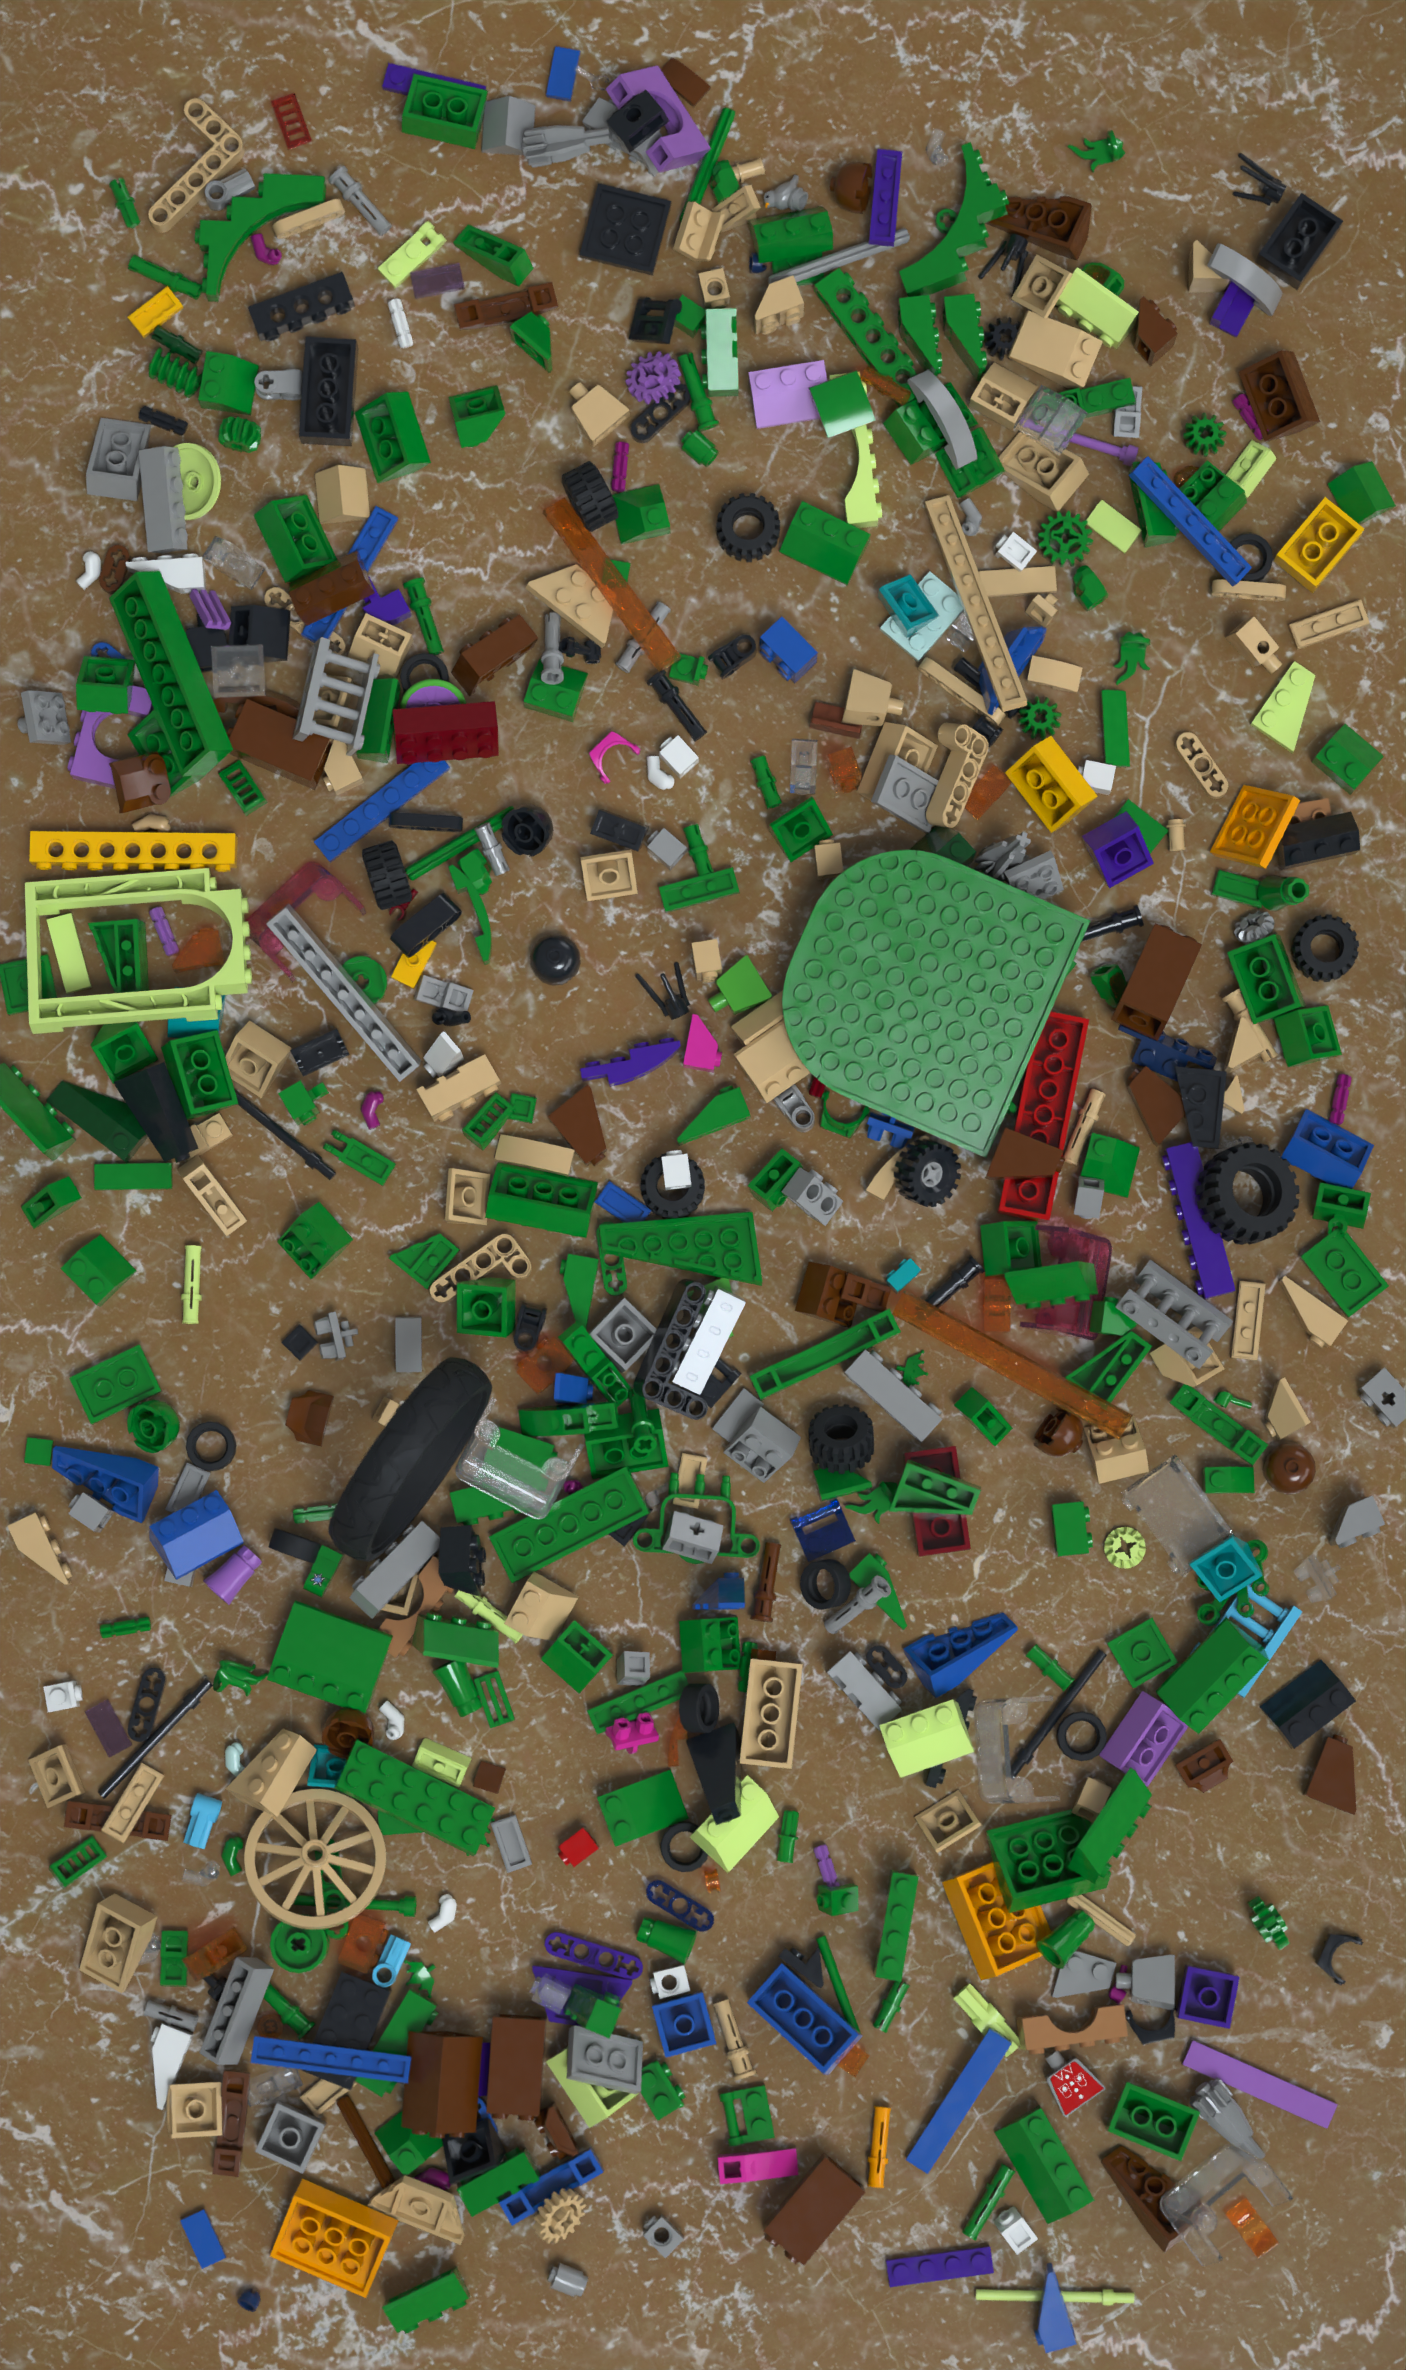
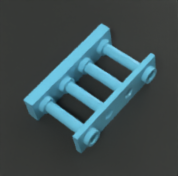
(1271, 1638)

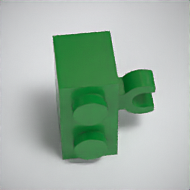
(301, 1102)
(1341, 1207)

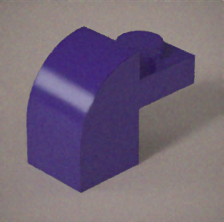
(389, 608)

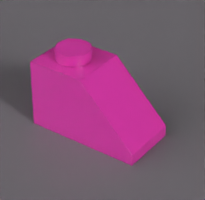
(701, 1048)

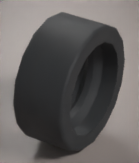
(1265, 549)
(418, 659)
(197, 1432)
(294, 1545)
(809, 1584)
(699, 1708)
(1100, 1731)
(667, 1856)

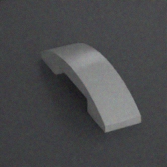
(1247, 276)
(947, 416)

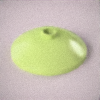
(198, 465)

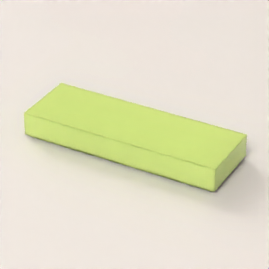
(69, 953)

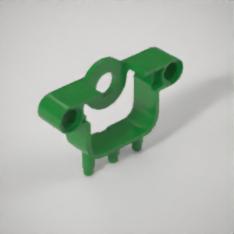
(699, 1491)

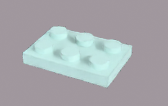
(946, 604)

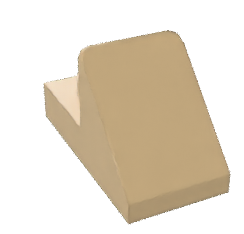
(738, 208)
(1233, 1098)
(209, 1134)

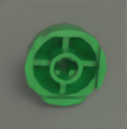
(153, 1425)

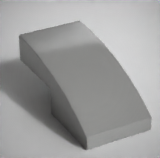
(1128, 418)
(443, 994)
(408, 1344)

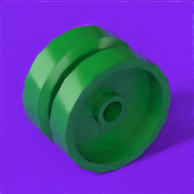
(292, 1957)

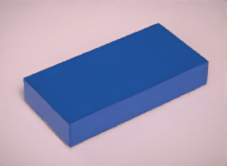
(562, 74)
(621, 1204)
(203, 2238)

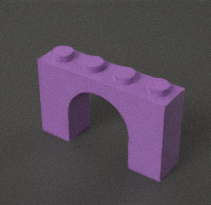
(684, 140)
(88, 762)

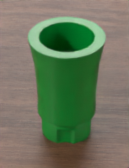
(1279, 892)
(458, 1686)
(667, 1938)
(1066, 1938)

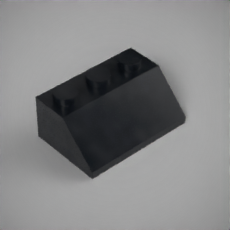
(1318, 840)
(1307, 1704)

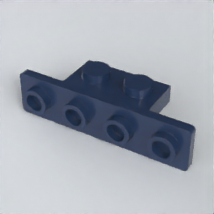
(1167, 1053)

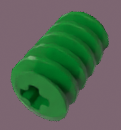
(174, 374)

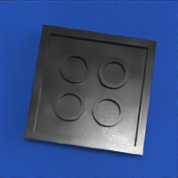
(625, 229)

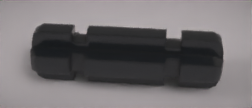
(163, 420)

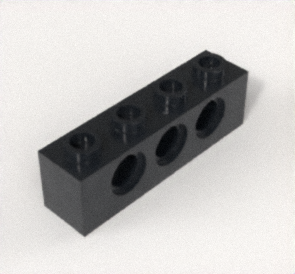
(309, 295)

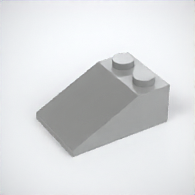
(115, 459)

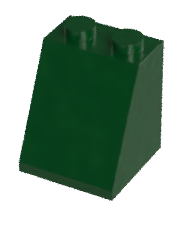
(948, 844)

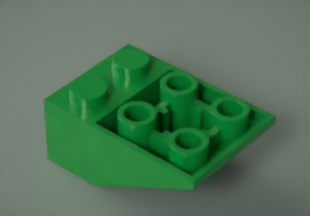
(916, 329)
(961, 329)
(916, 429)

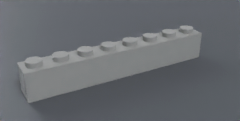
(344, 992)

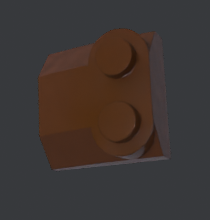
(140, 781)
(561, 2139)

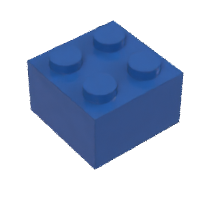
(787, 650)
(684, 2024)

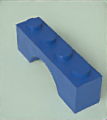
(566, 2175)

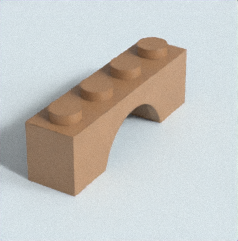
(433, 1593)
(1104, 2022)

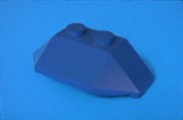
(1021, 646)

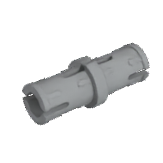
(492, 849)
(188, 2020)

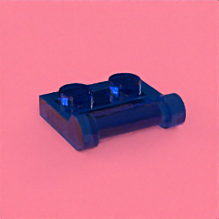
(826, 1538)

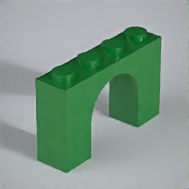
(896, 1927)

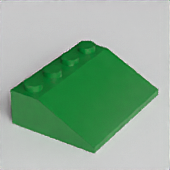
(31, 1115)
(329, 1657)
(1035, 1858)

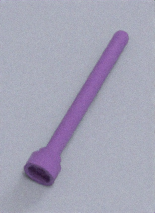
(1125, 454)

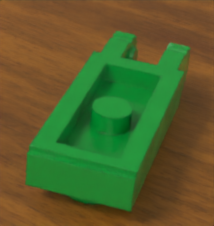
(362, 1159)

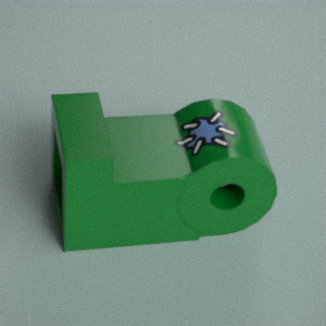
(323, 1571)

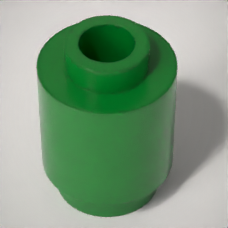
(699, 448)

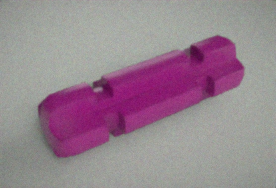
(1247, 413)
(620, 466)
(1340, 1099)

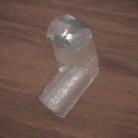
(935, 150)
(203, 1877)
(151, 1951)

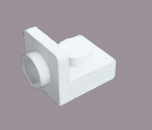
(1015, 551)
(63, 1696)
(1015, 2230)

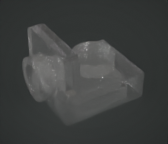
(960, 633)

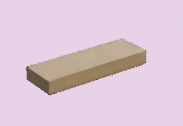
(1014, 583)
(1329, 624)
(1248, 1320)
(132, 1803)

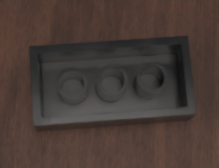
(328, 391)
(351, 2020)

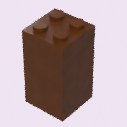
(268, 742)
(1156, 981)
(516, 2066)
(442, 2083)
(813, 2210)

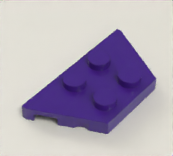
(594, 1982)

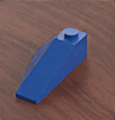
(120, 1480)
(723, 1594)
(952, 1657)

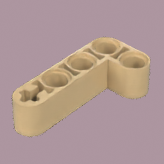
(959, 774)
(470, 1264)

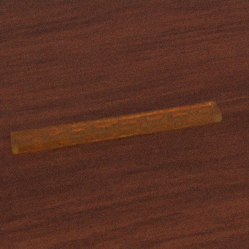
(611, 584)

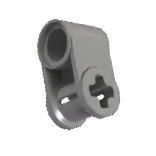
(283, 384)
(794, 1106)

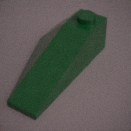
(101, 1117)

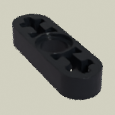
(651, 431)
(425, 822)
(157, 1700)

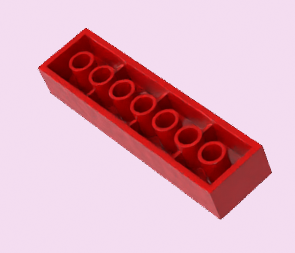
(1046, 1110)

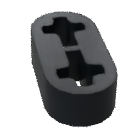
(882, 1672)

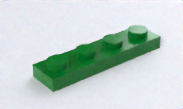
(638, 1701)

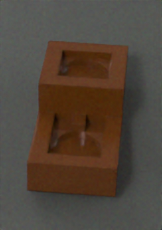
(685, 82)
(865, 1293)

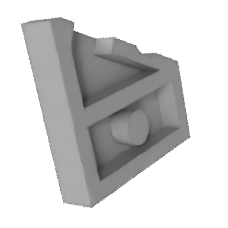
(1083, 1974)

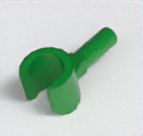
(1223, 1399)

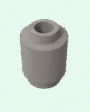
(567, 2280)

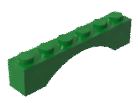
(825, 1355)

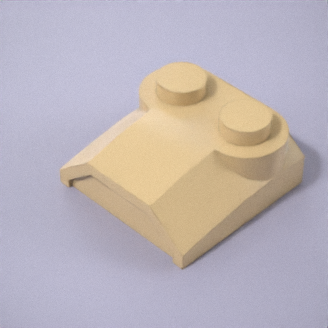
(194, 2109)

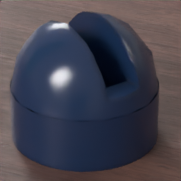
(754, 266)
(249, 2300)

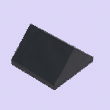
(473, 2153)

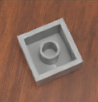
(623, 1334)
(291, 2136)

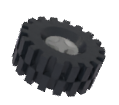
(927, 1172)

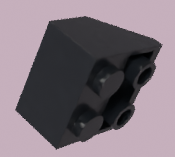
(261, 626)
(461, 1559)

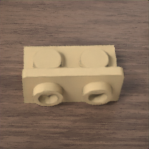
(698, 232)

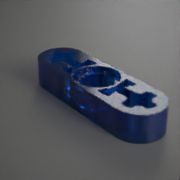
(681, 1916)

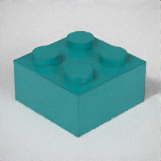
(899, 1279)

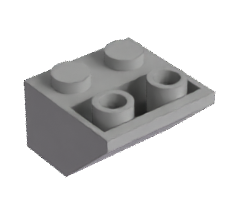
(762, 1445)
(1355, 1520)

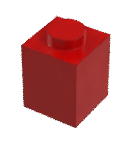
(577, 1848)

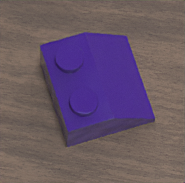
(1118, 849)

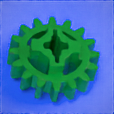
(1055, 538)
(1268, 1923)

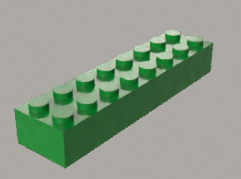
(170, 673)

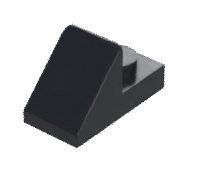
(811, 1969)

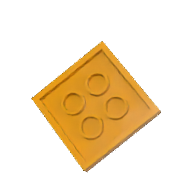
(1254, 826)

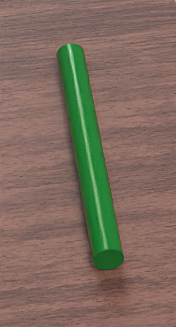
(837, 1981)

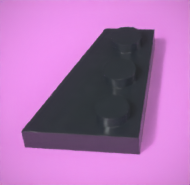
(1203, 1104)

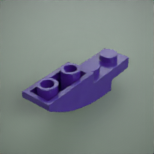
(643, 1061)

